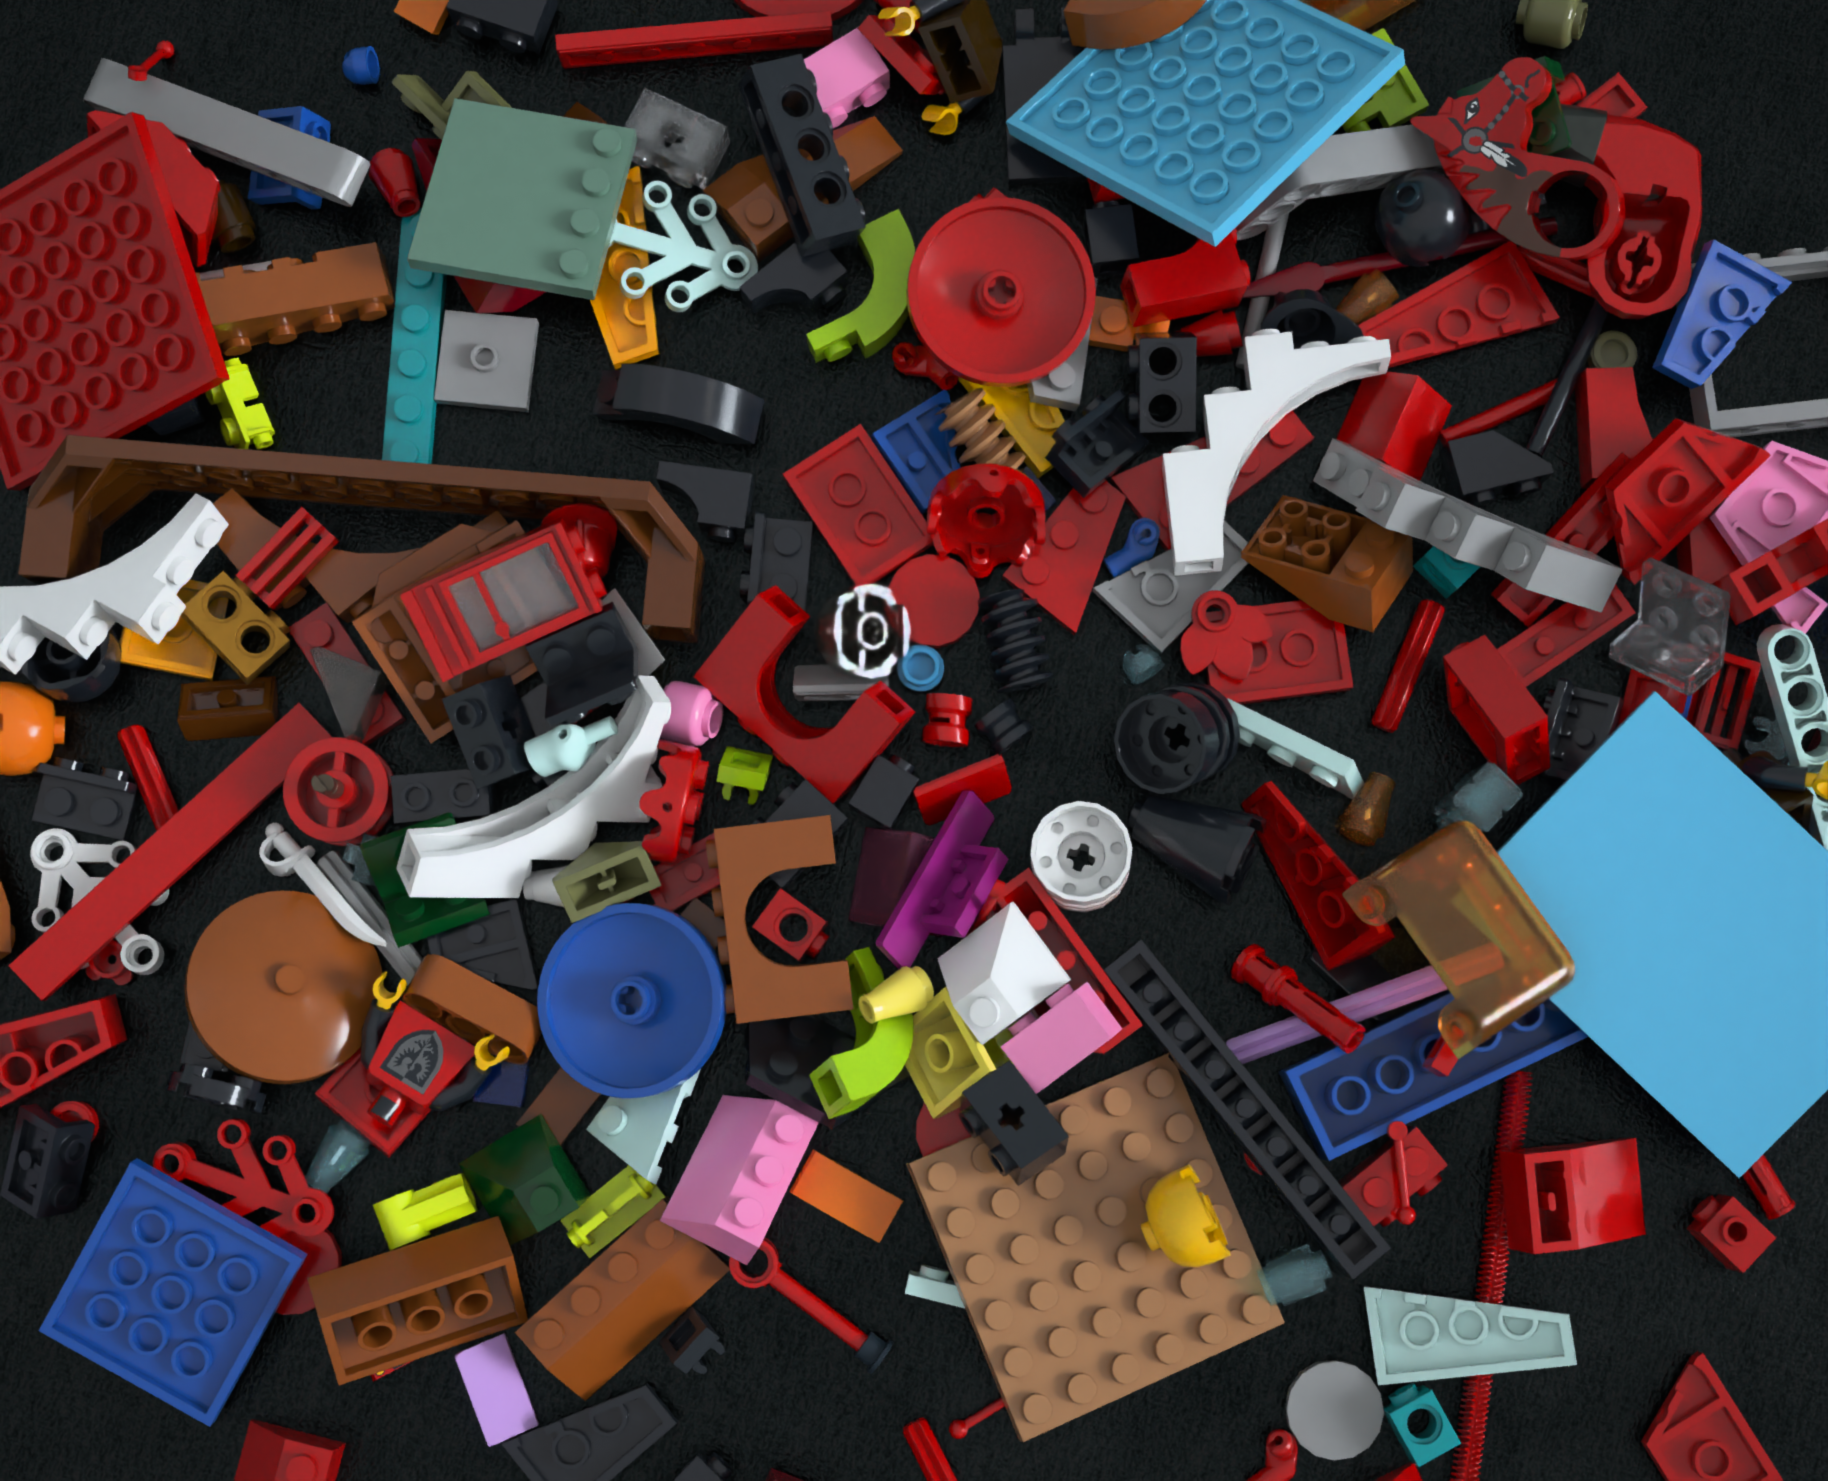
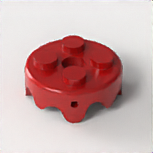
(980, 537)
(675, 803)

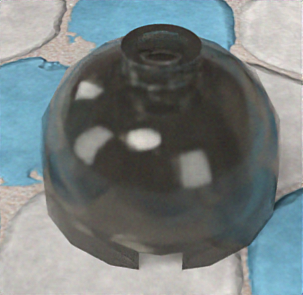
(862, 631)

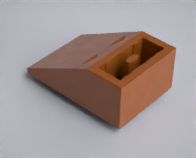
(1332, 560)

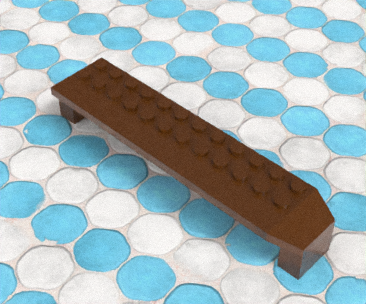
(101, 479)

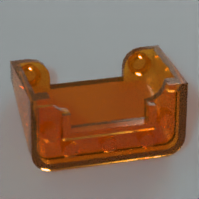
(1471, 928)

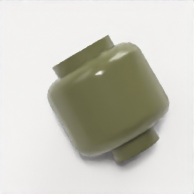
(1552, 21)

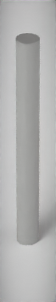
(1266, 267)

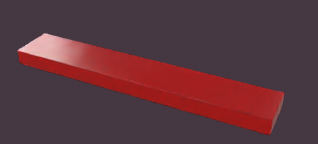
(694, 39)

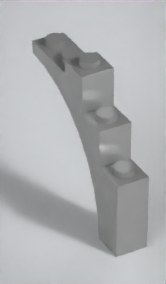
(1465, 530)

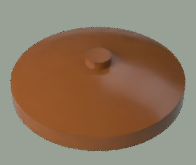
(280, 988)

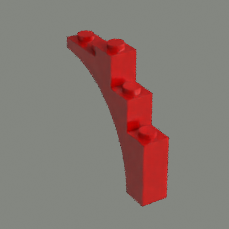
(1612, 424)

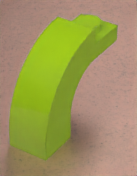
(879, 318)
(878, 1053)

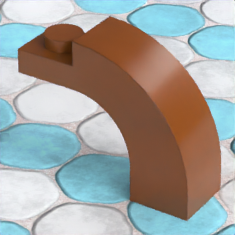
(1125, 22)

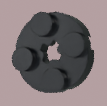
(224, 1094)

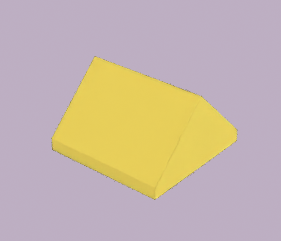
(944, 1056)

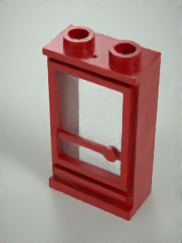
(504, 598)

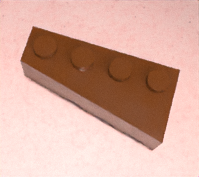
(297, 297)

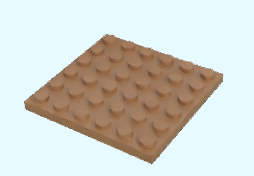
(1060, 1267)

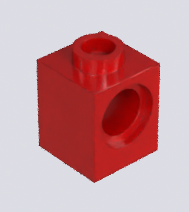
(777, 911)

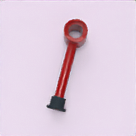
(868, 1348)

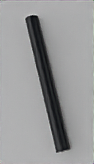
(1567, 379)

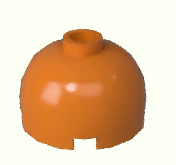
(27, 728)

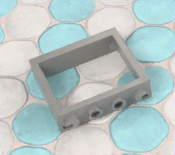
(1792, 265)

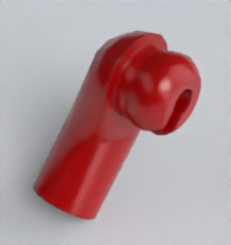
(918, 362)
(1279, 1459)

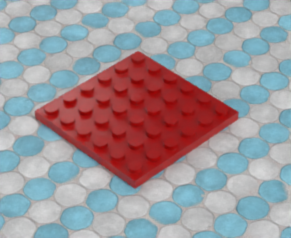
(95, 301)

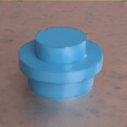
(920, 668)

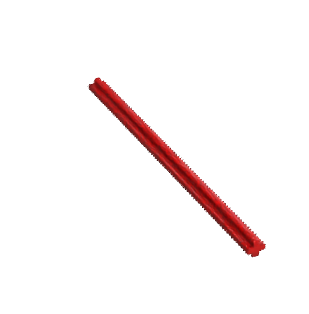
(1492, 1277)

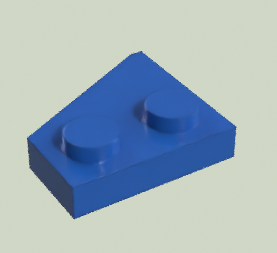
(918, 449)

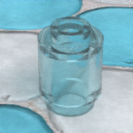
(1294, 1275)

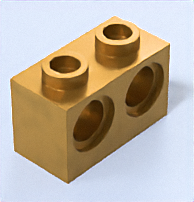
(227, 634)

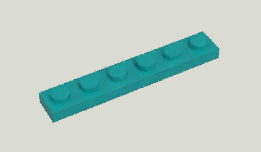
(413, 357)

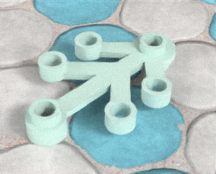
(681, 251)

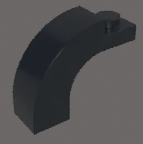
(680, 400)

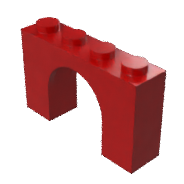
(1182, 284)
(743, 679)

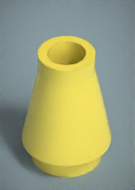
(900, 994)

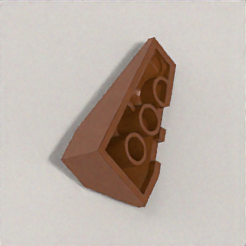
(751, 202)

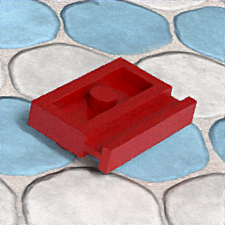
(903, 54)

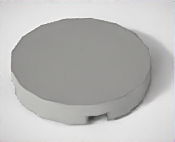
(1334, 1409)

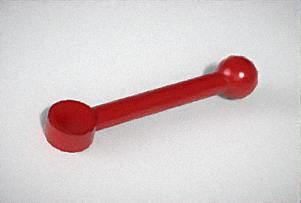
(139, 72)
(988, 905)
(1397, 1132)
(959, 1428)

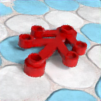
(254, 1187)

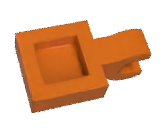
(1112, 325)

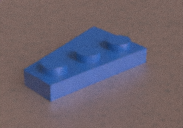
(1721, 303)

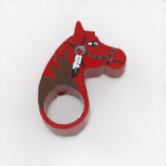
(1487, 159)

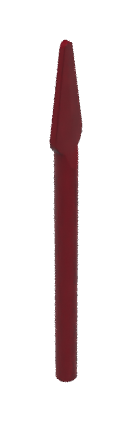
(1313, 276)

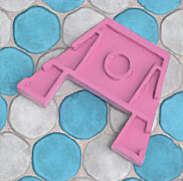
(1771, 508)

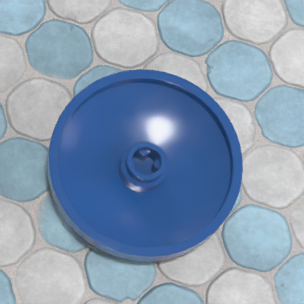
(632, 1000)

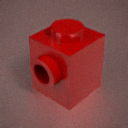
(1729, 1232)

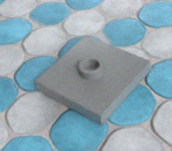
(486, 361)

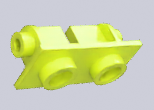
(241, 424)
(611, 1210)

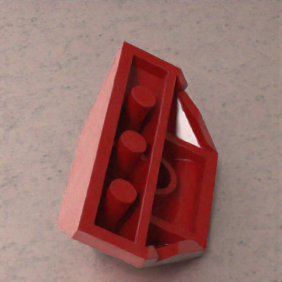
(190, 185)
(1067, 949)

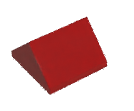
(1396, 421)

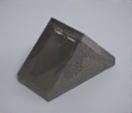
(352, 690)

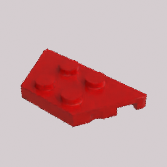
(1674, 489)
(1704, 1433)

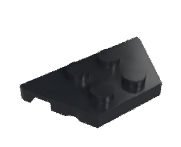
(787, 1052)

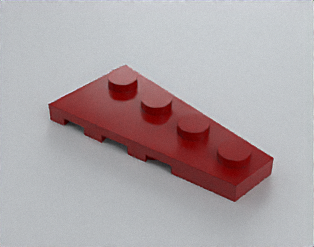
(1468, 307)

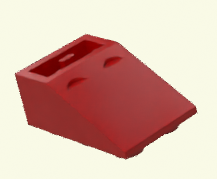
(1572, 1195)

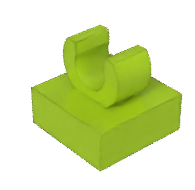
(744, 769)

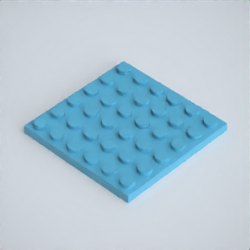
(1209, 111)

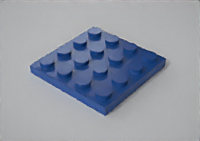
(172, 1292)

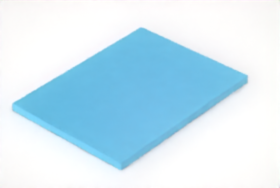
(1687, 929)

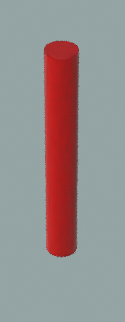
(1499, 413)

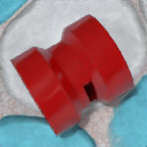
(947, 720)

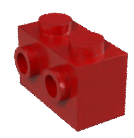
(1375, 1182)

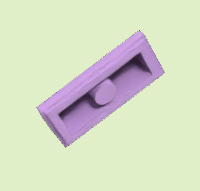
(496, 1389)

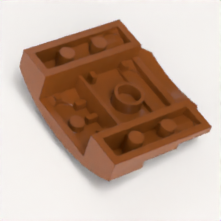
(398, 646)

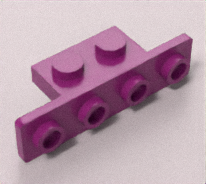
(947, 884)

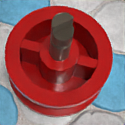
(339, 791)

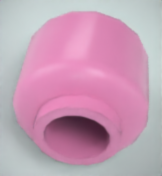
(693, 714)

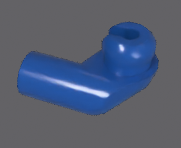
(1138, 547)

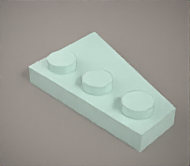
(1298, 750)

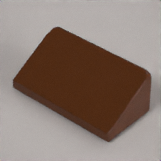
(228, 708)

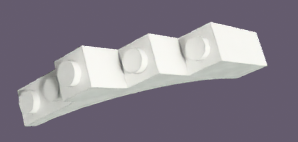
(1234, 423)
(131, 590)
(496, 852)

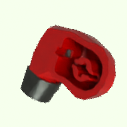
(1662, 192)

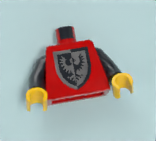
(418, 1059)

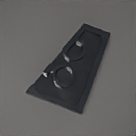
(595, 1440)

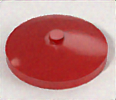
(1000, 292)

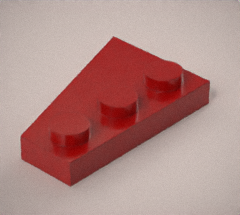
(1070, 559)

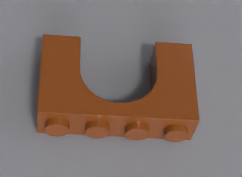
(760, 985)

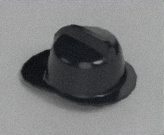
(1309, 319)

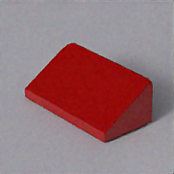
(985, 778)

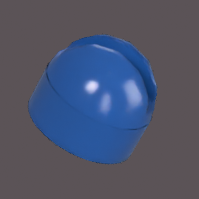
(361, 65)

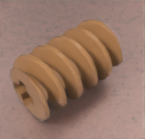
(977, 433)

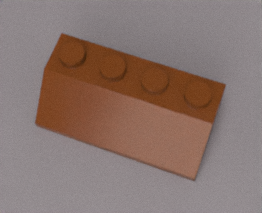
(418, 1300)
(621, 1302)

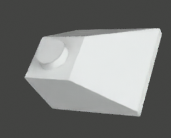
(1000, 973)

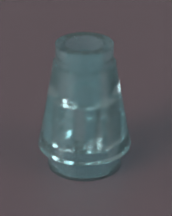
(337, 1156)

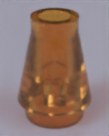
(1368, 297)
(1368, 811)

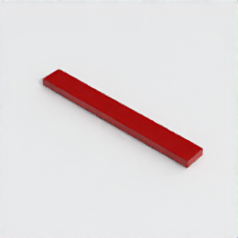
(166, 855)

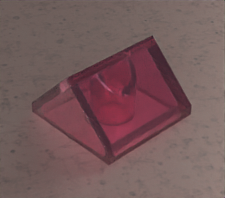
(884, 872)

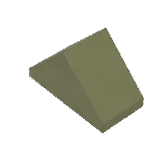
(605, 877)

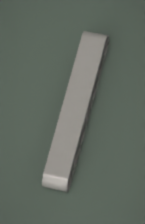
(232, 133)

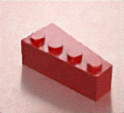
(54, 1043)

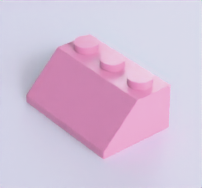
(739, 1174)

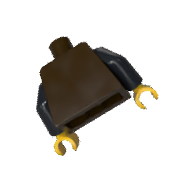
(962, 48)
(1783, 783)

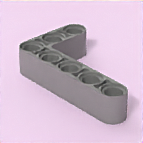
(1345, 166)

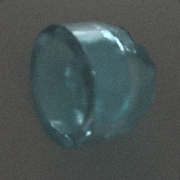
(1142, 665)

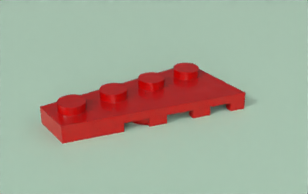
(1145, 484)

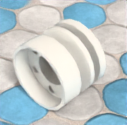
(1088, 829)

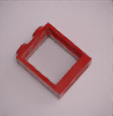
(1497, 710)

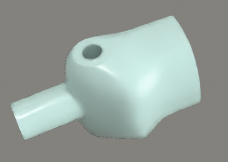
(567, 746)

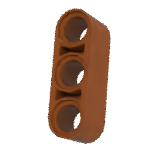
(474, 1007)

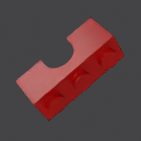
(1777, 573)

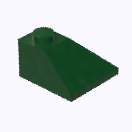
(525, 1180)

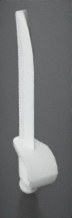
(299, 861)

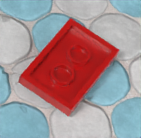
(859, 507)
(1299, 660)

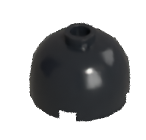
(1421, 217)
(70, 677)

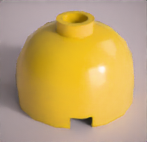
(1183, 1221)

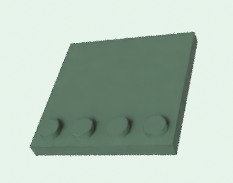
(523, 199)

